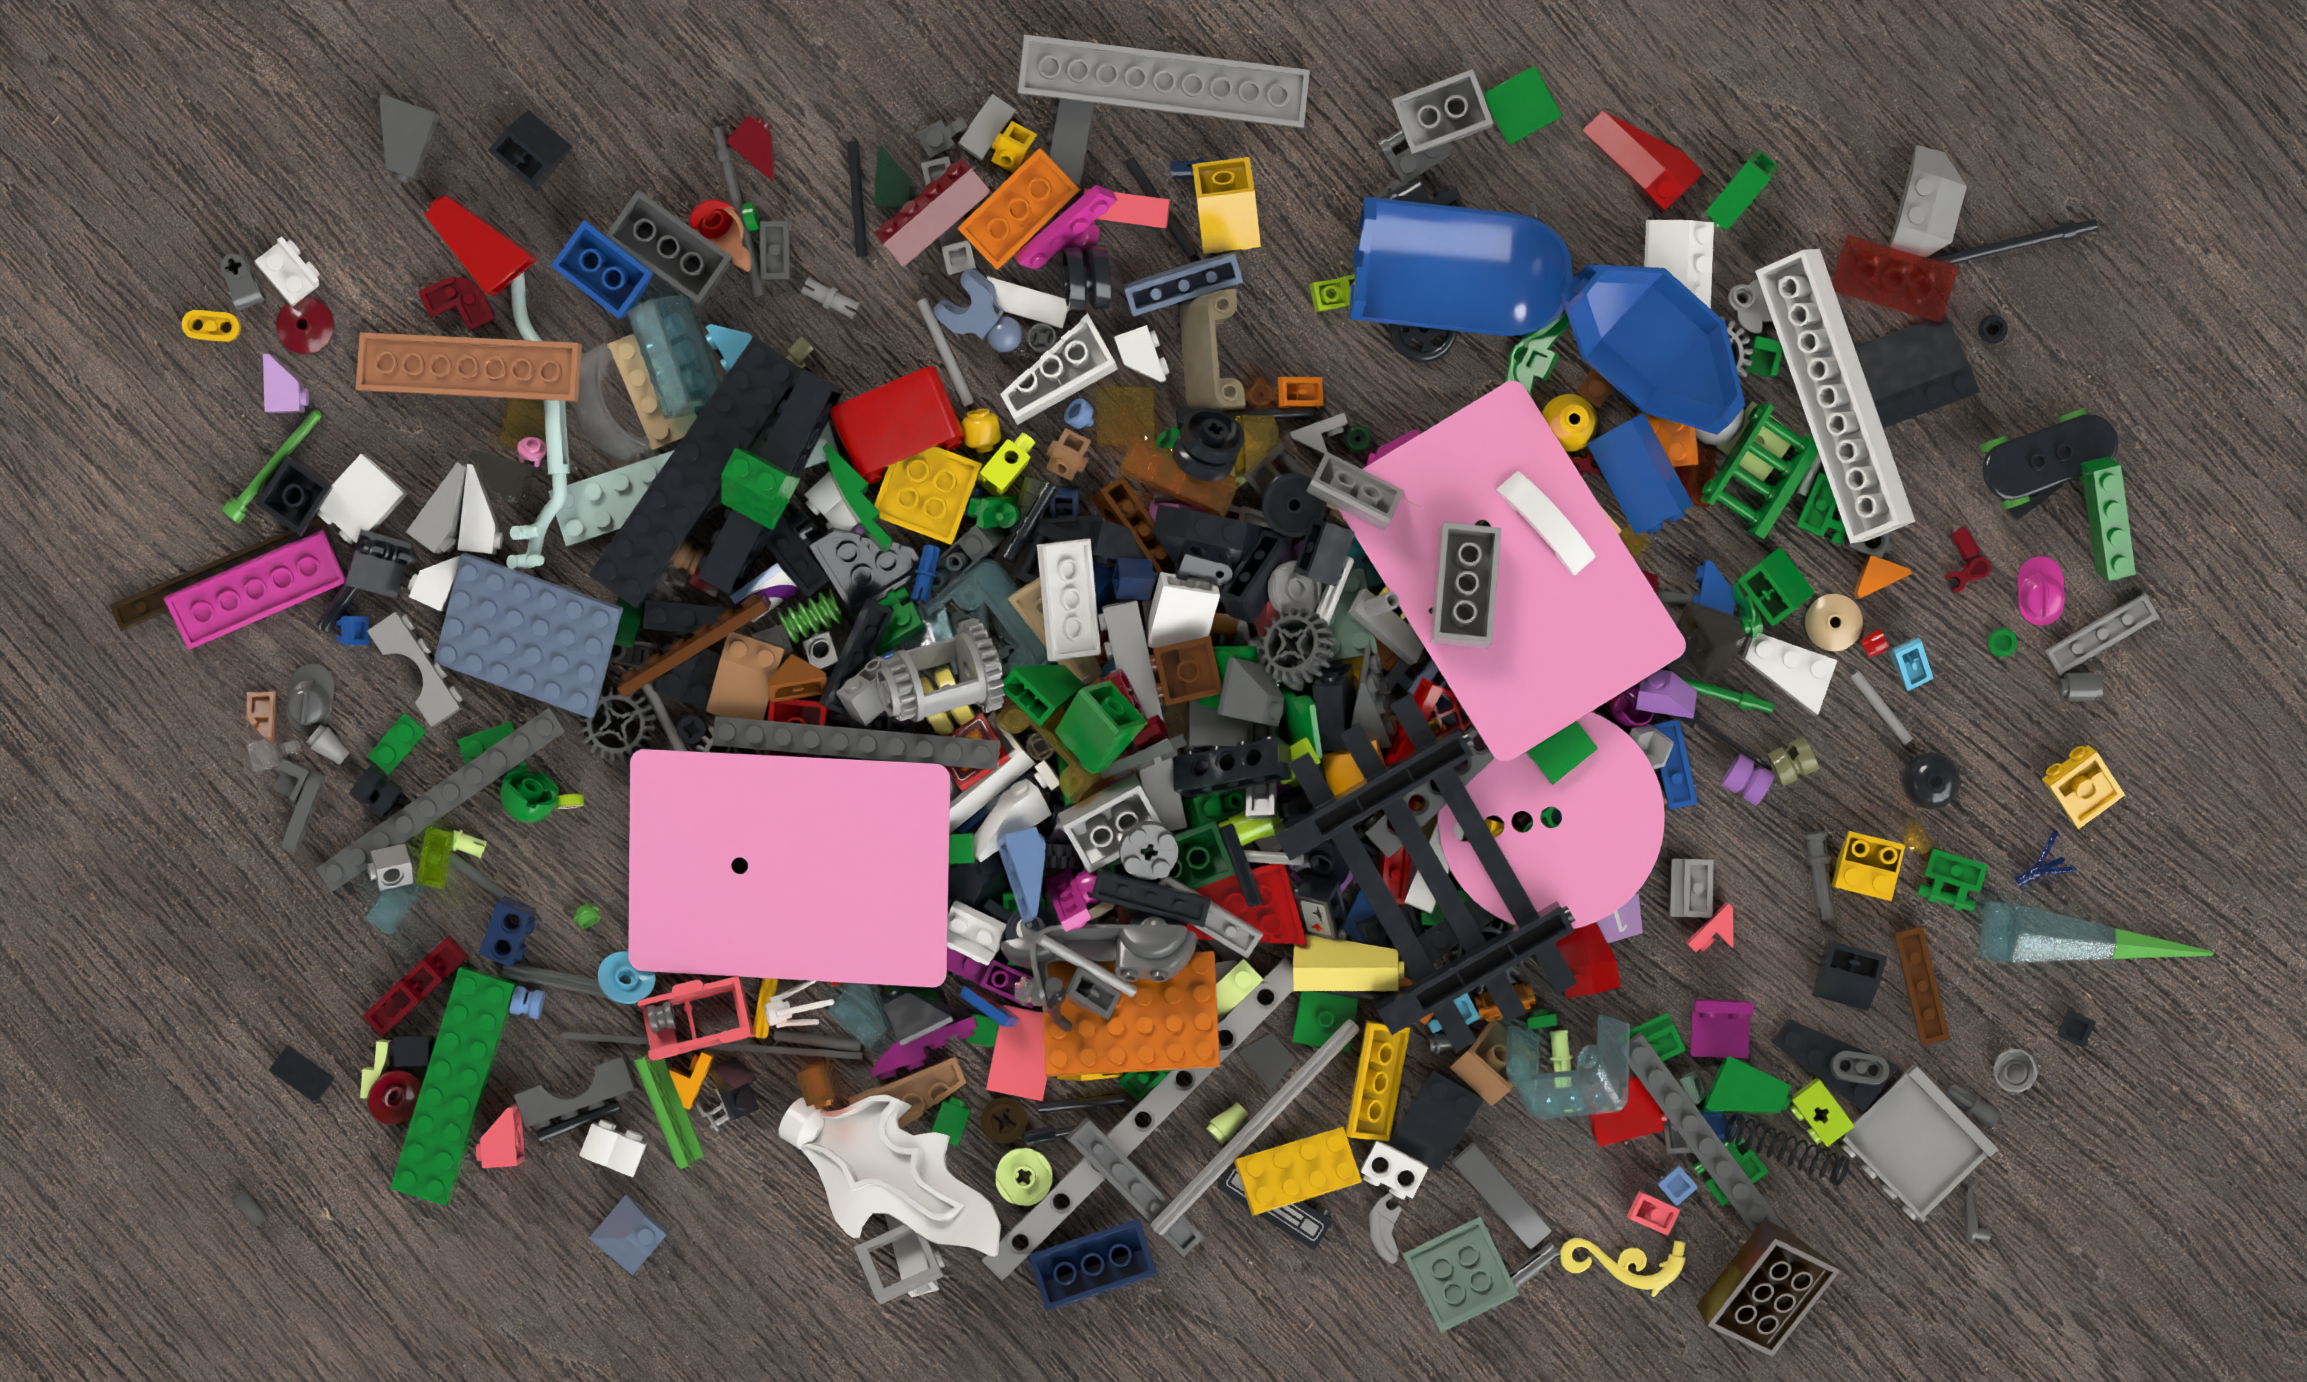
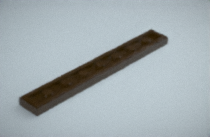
(150, 602)

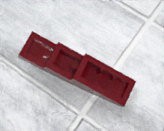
(415, 986)

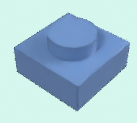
(1677, 1185)

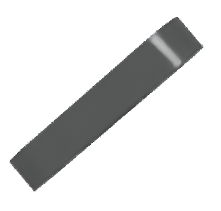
(303, 812)

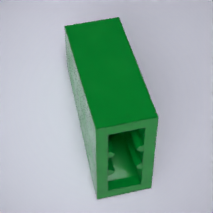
(1742, 190)
(1041, 689)
(1745, 1091)

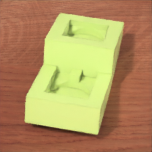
(371, 1074)

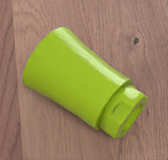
(1251, 829)

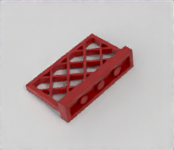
(1426, 699)

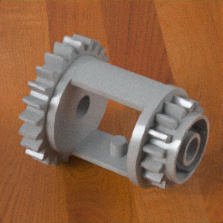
(976, 665)

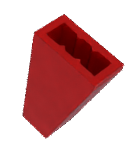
(482, 248)

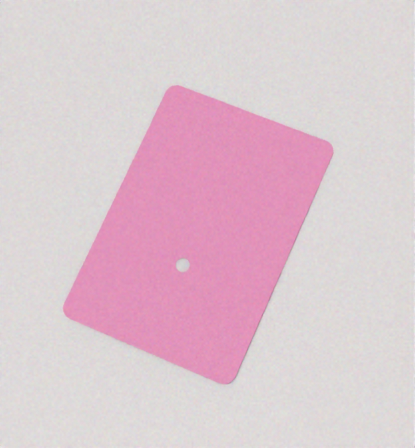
(1557, 636)
(837, 875)

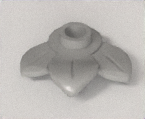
(1755, 309)

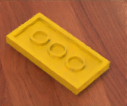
(1297, 1171)

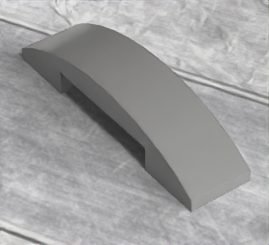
(954, 245)

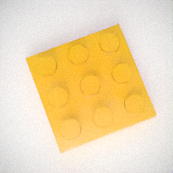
(928, 493)

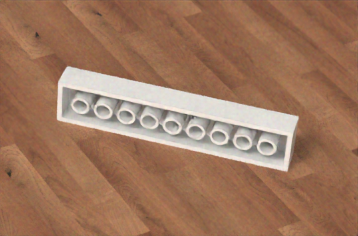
(1835, 395)

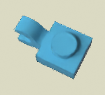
(1465, 1007)

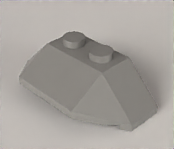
(1928, 204)

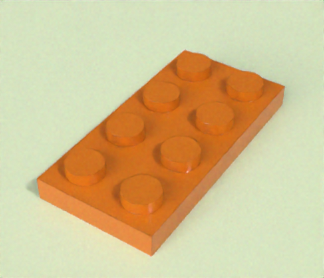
(1019, 208)

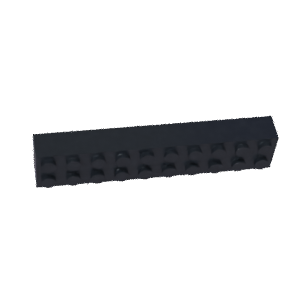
(694, 473)

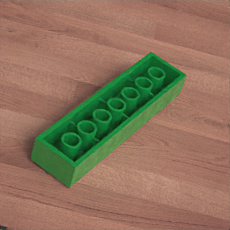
(454, 1085)

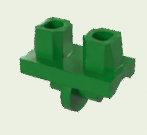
(994, 511)

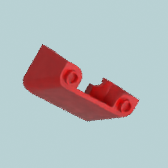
(897, 422)

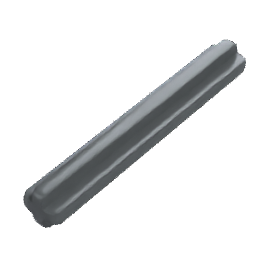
(553, 979)

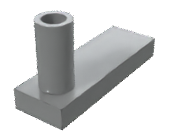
(1380, 620)

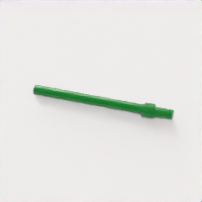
(1743, 699)

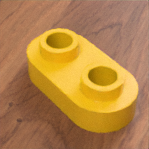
(212, 325)

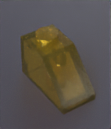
(1260, 439)

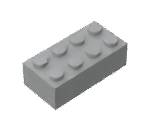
(1465, 585)

